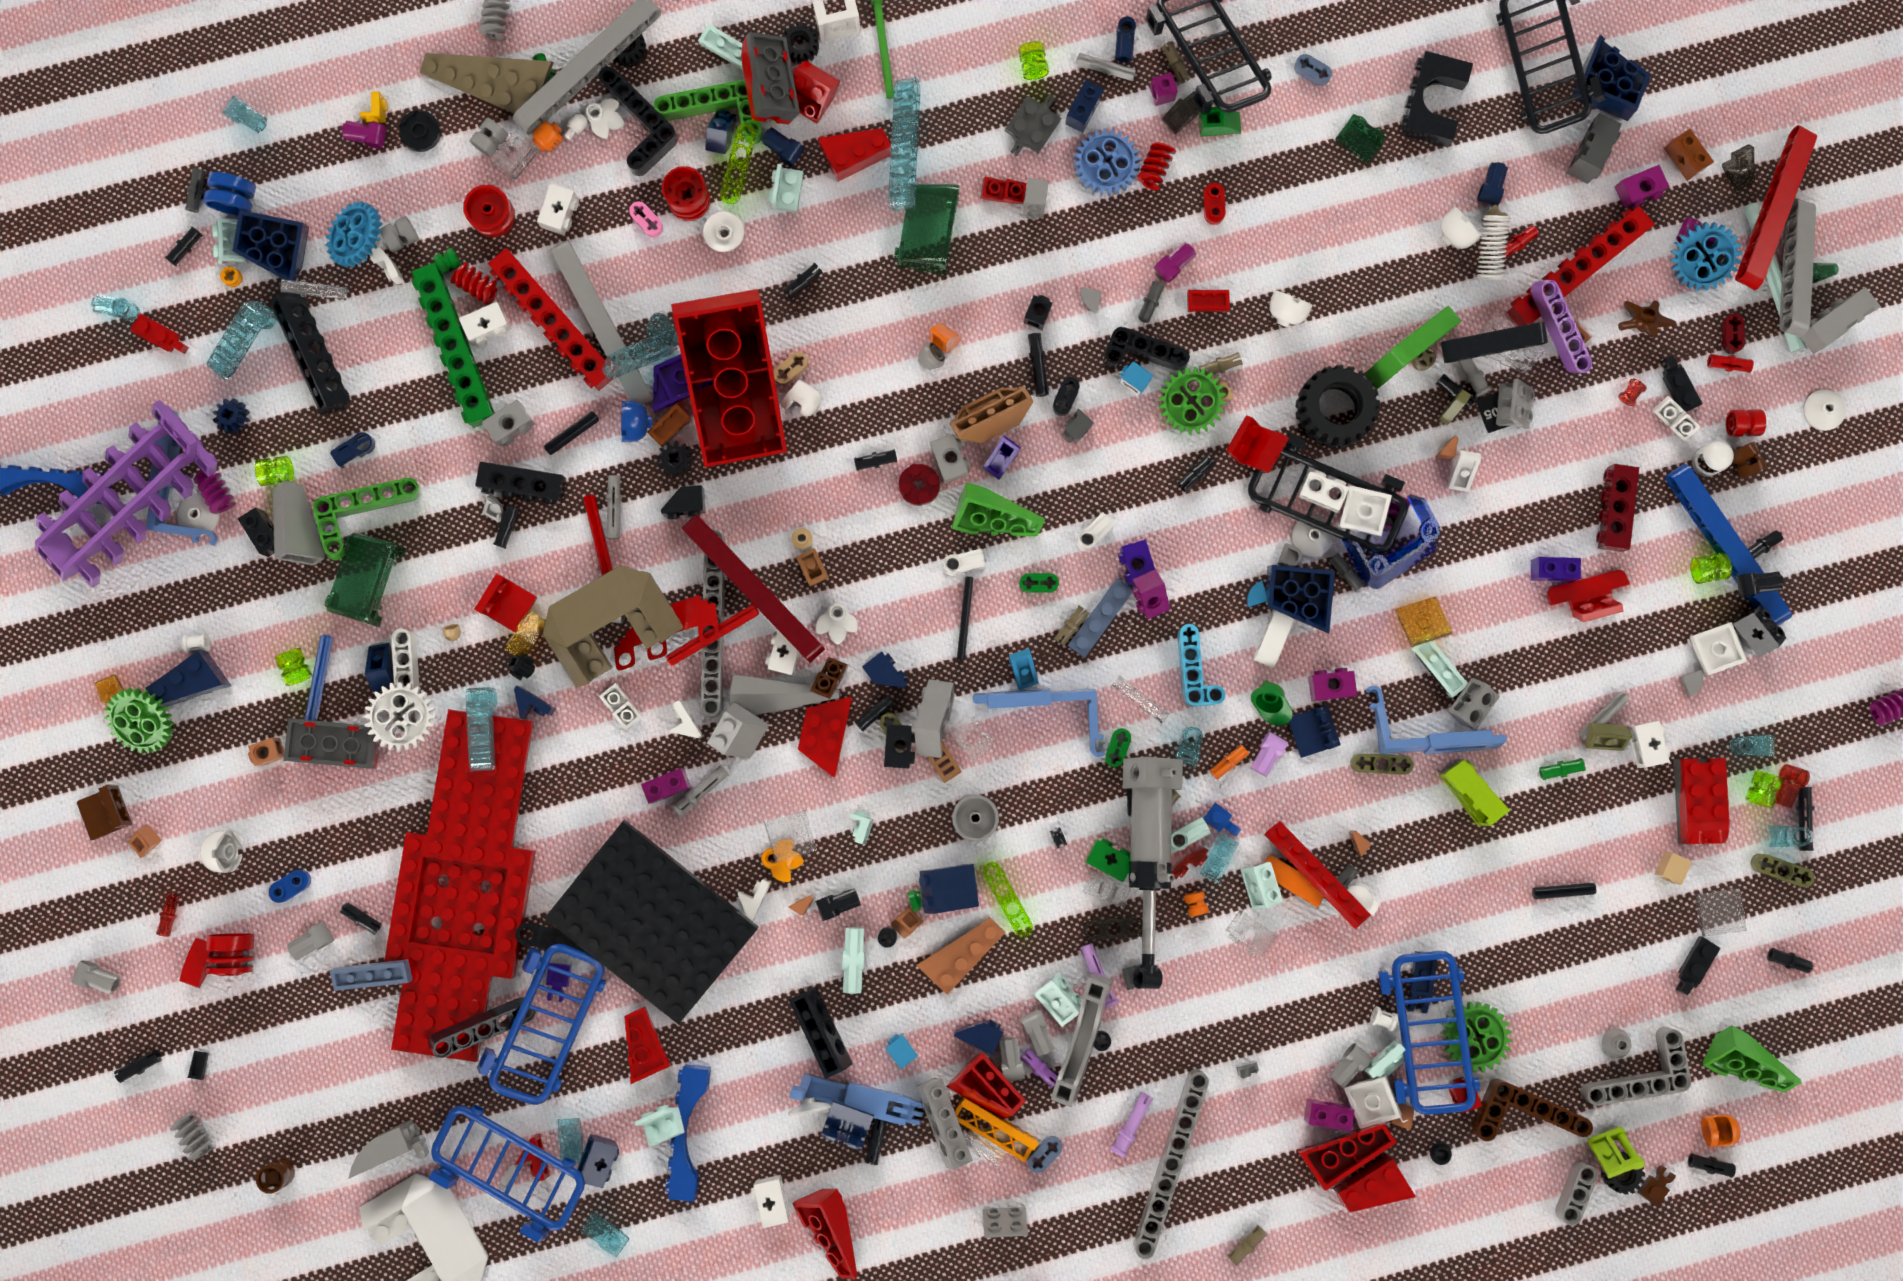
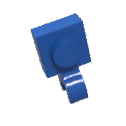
(1219, 818)

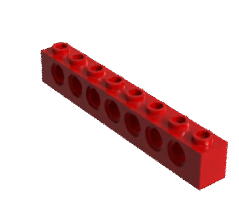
(1637, 223)
(506, 263)

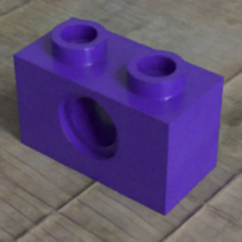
(1135, 551)
(1555, 569)

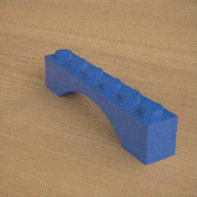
(15, 478)
(684, 1177)

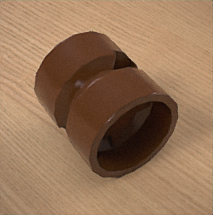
(1747, 452)
(275, 1176)

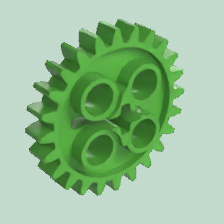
(1178, 413)
(139, 720)
(1492, 1028)

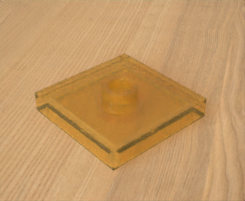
(1423, 621)

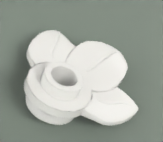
(606, 120)
(837, 626)

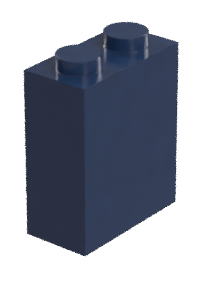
(948, 888)

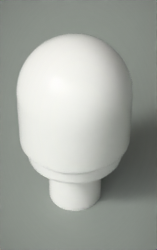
(575, 126)

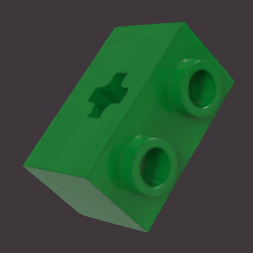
(1097, 859)

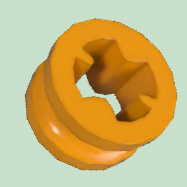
(224, 275)

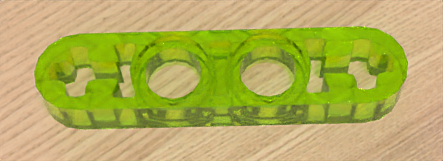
(734, 163)
(1007, 899)

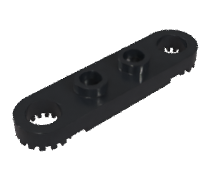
(545, 937)

